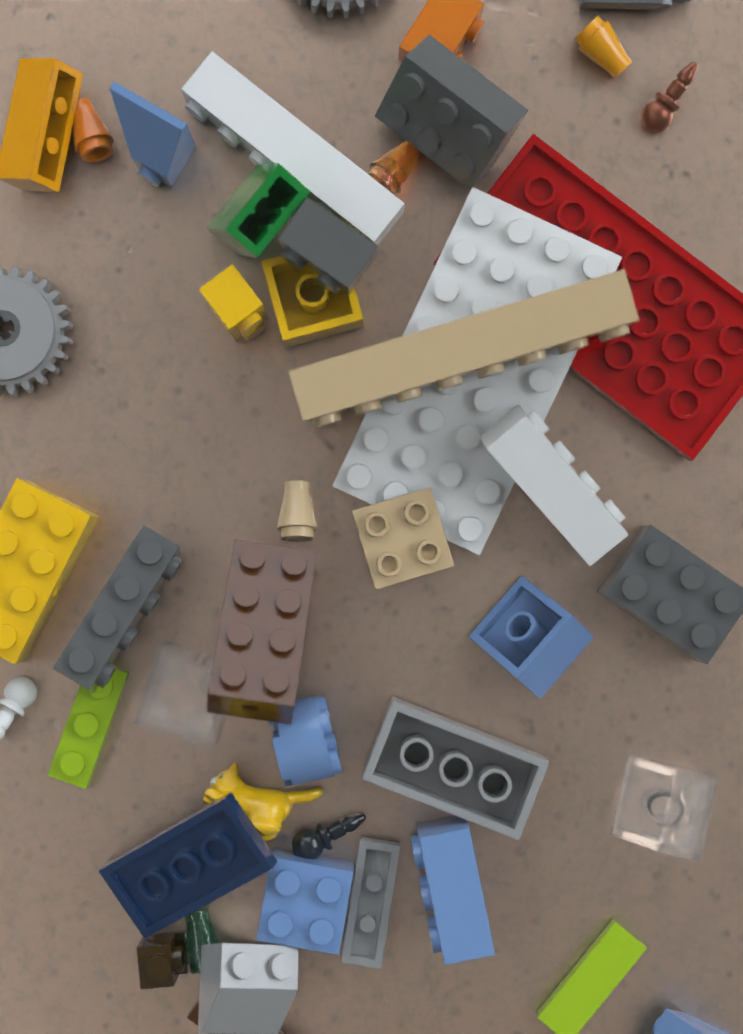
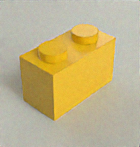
(235, 304)

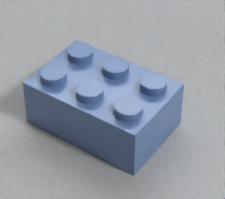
(452, 890)

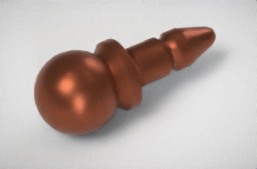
(658, 113)

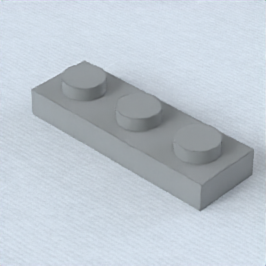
(370, 902)

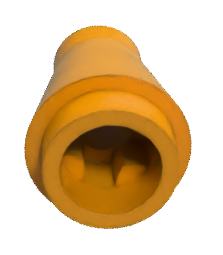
(603, 46)

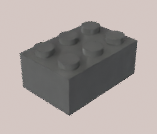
(450, 111)
(674, 593)

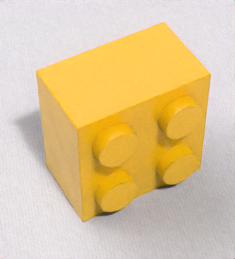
(305, 307)

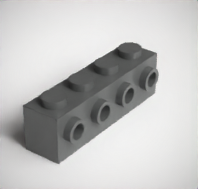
(118, 609)

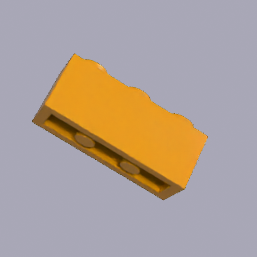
(39, 124)

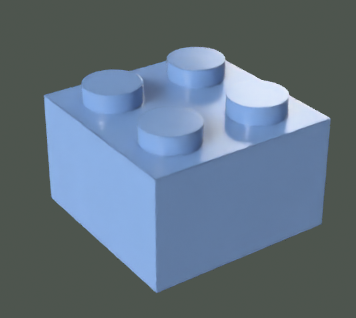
(306, 902)

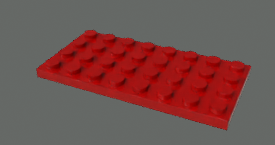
(685, 353)

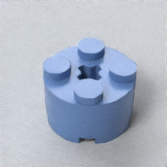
(307, 746)

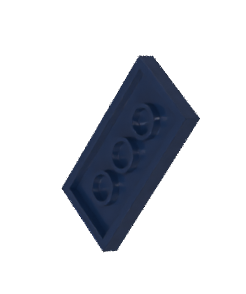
(188, 865)

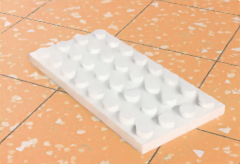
(435, 439)

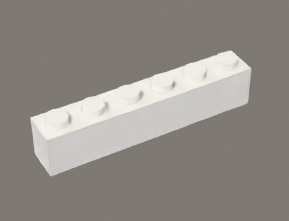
(277, 136)

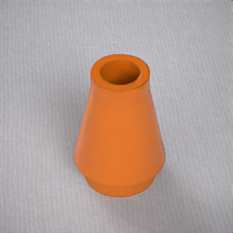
(90, 134)

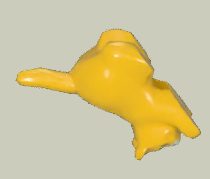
(263, 806)

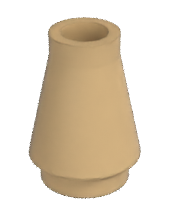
(297, 513)

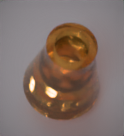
(395, 166)

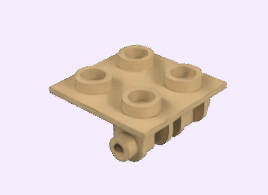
(403, 538)

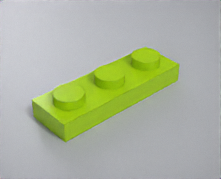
(87, 731)

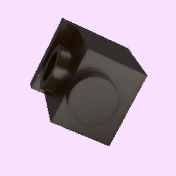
(161, 959)

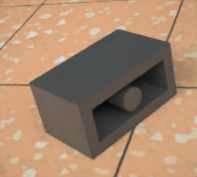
(327, 247)

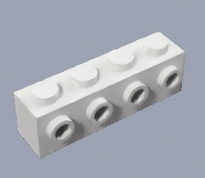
(554, 485)

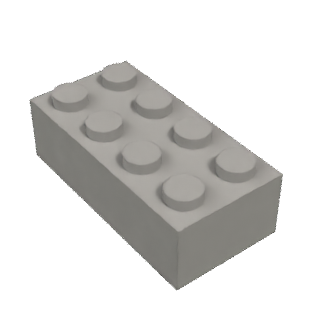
(455, 768)

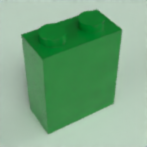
(258, 209)

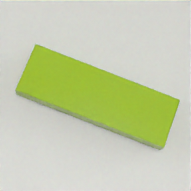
(591, 980)

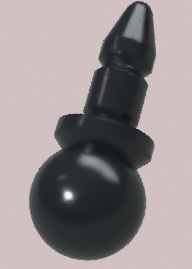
(311, 842)

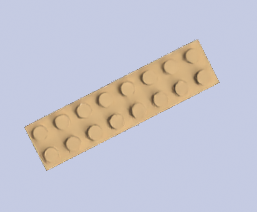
(465, 346)

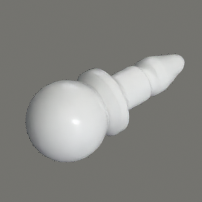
(18, 694)

